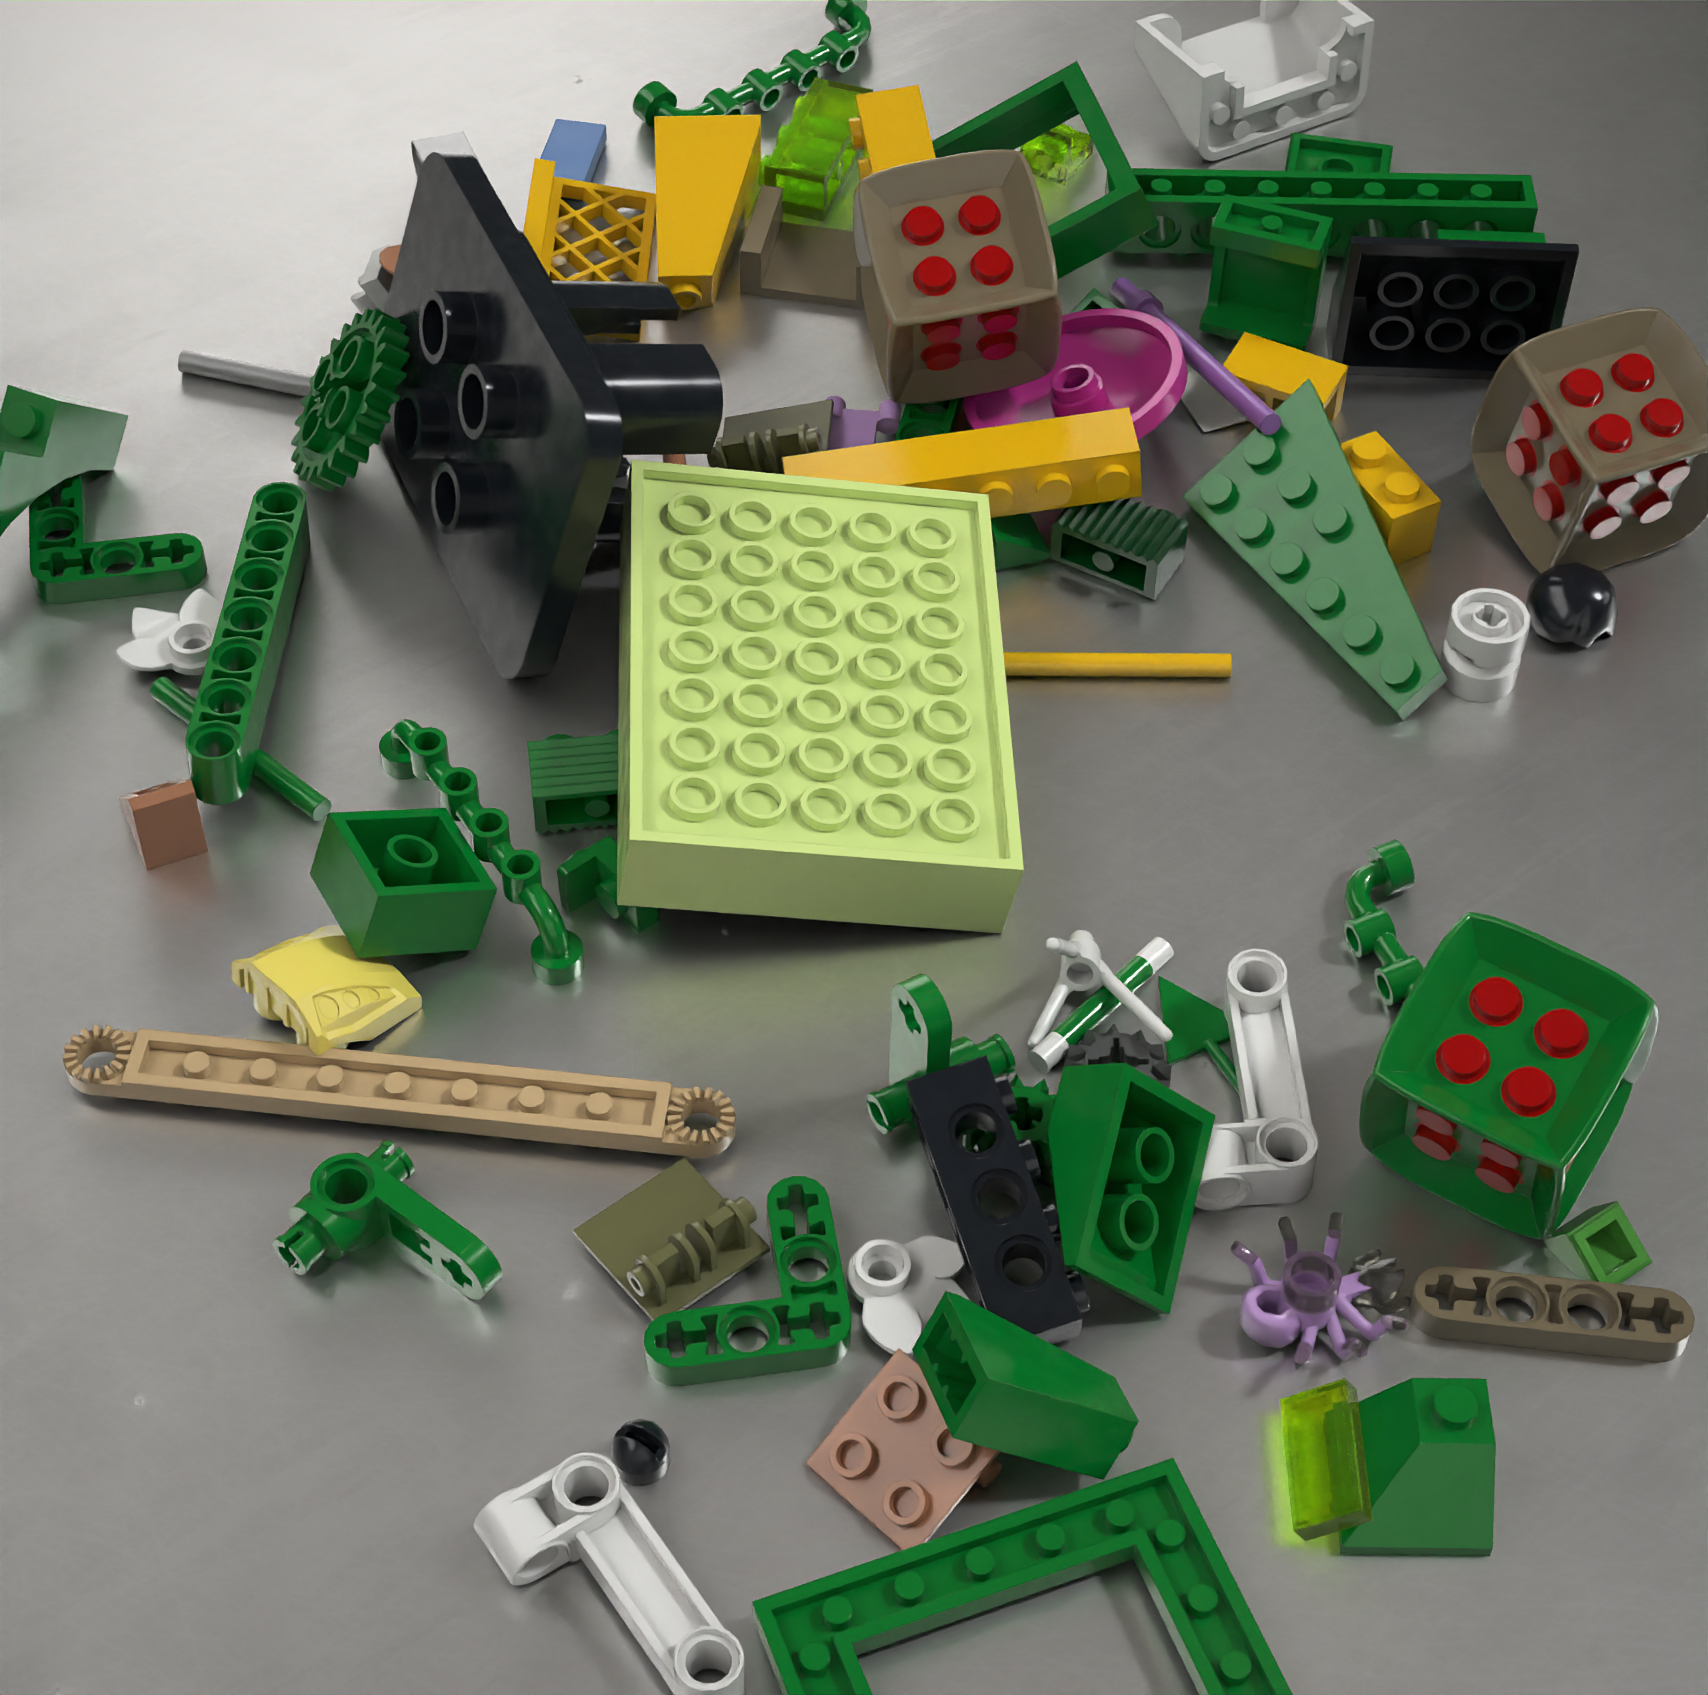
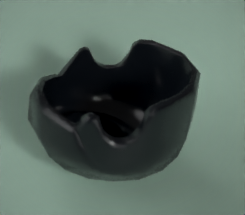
(1572, 604)

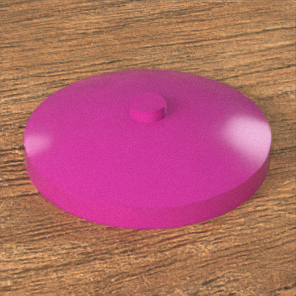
(1102, 364)

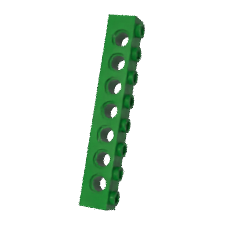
(1357, 201)

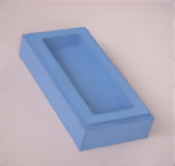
(575, 149)

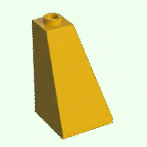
(703, 199)

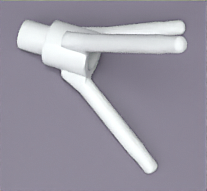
(1080, 972)

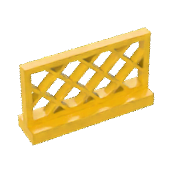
(544, 226)

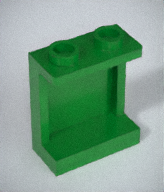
(1266, 271)

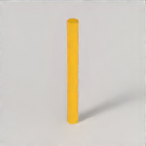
(1118, 664)

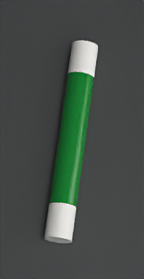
(1099, 1006)

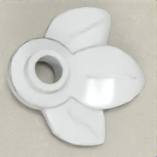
(173, 639)
(901, 1307)

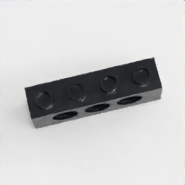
(973, 1098)

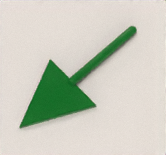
(1195, 1028)

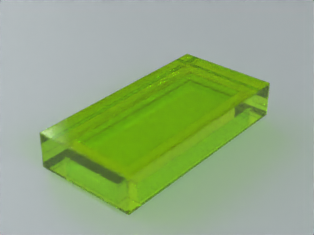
(1325, 1460)

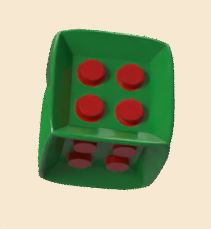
(1506, 1074)

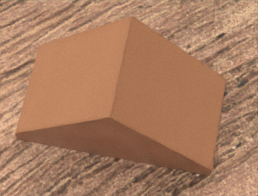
(165, 822)

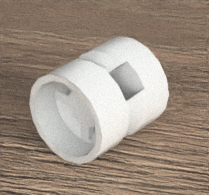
(1484, 644)

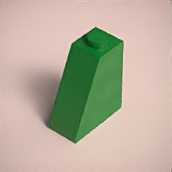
(1021, 1391)

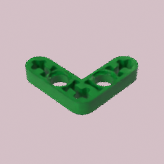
(75, 555)
(797, 1305)

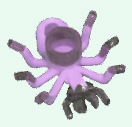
(1314, 1290)

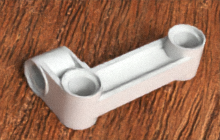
(1272, 1092)
(541, 1529)

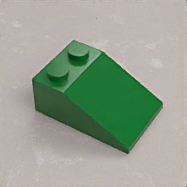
(1126, 1177)

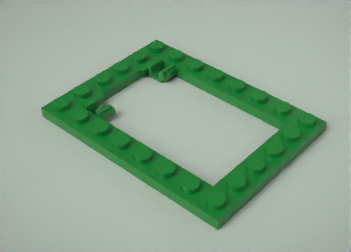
(1141, 1516)

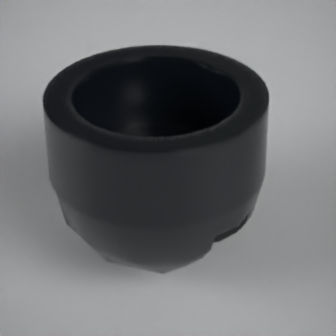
(635, 1461)

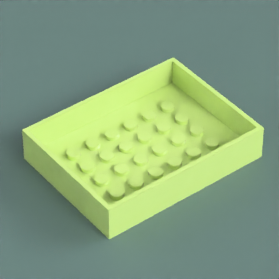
(812, 701)

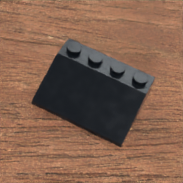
(1444, 304)

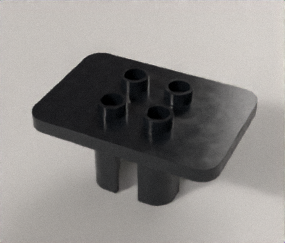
(516, 418)

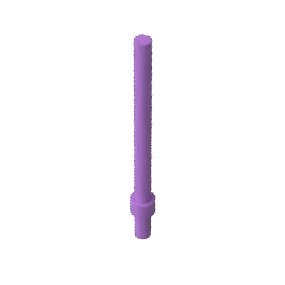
(1201, 360)

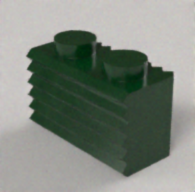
(1121, 543)

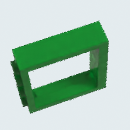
(1033, 112)

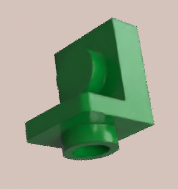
(593, 874)

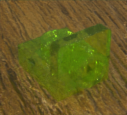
(1058, 153)

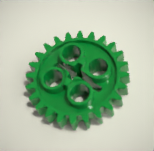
(350, 399)

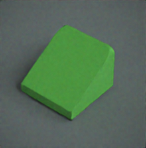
(1599, 1245)

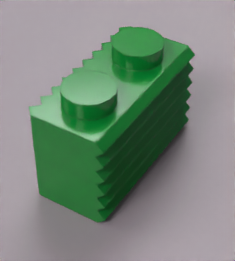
(574, 781)

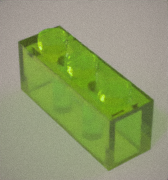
(814, 150)

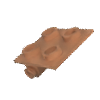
(898, 1456)

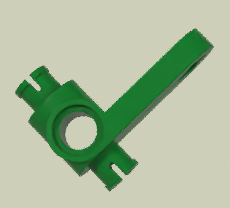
(924, 1045)
(380, 1209)

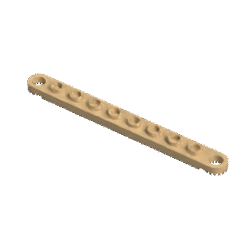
(400, 1091)

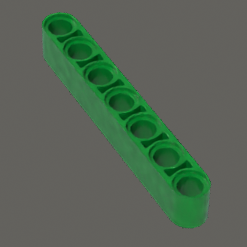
(248, 645)

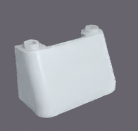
(1260, 75)

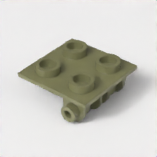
(763, 437)
(673, 1240)

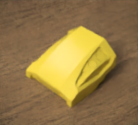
(326, 989)

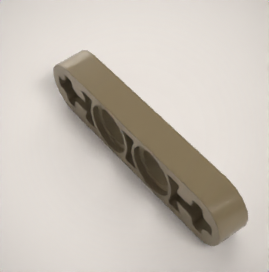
(1551, 1324)

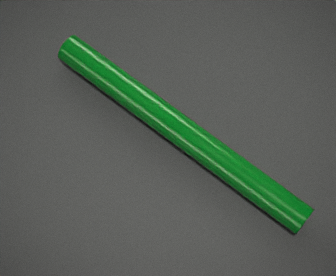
(265, 766)

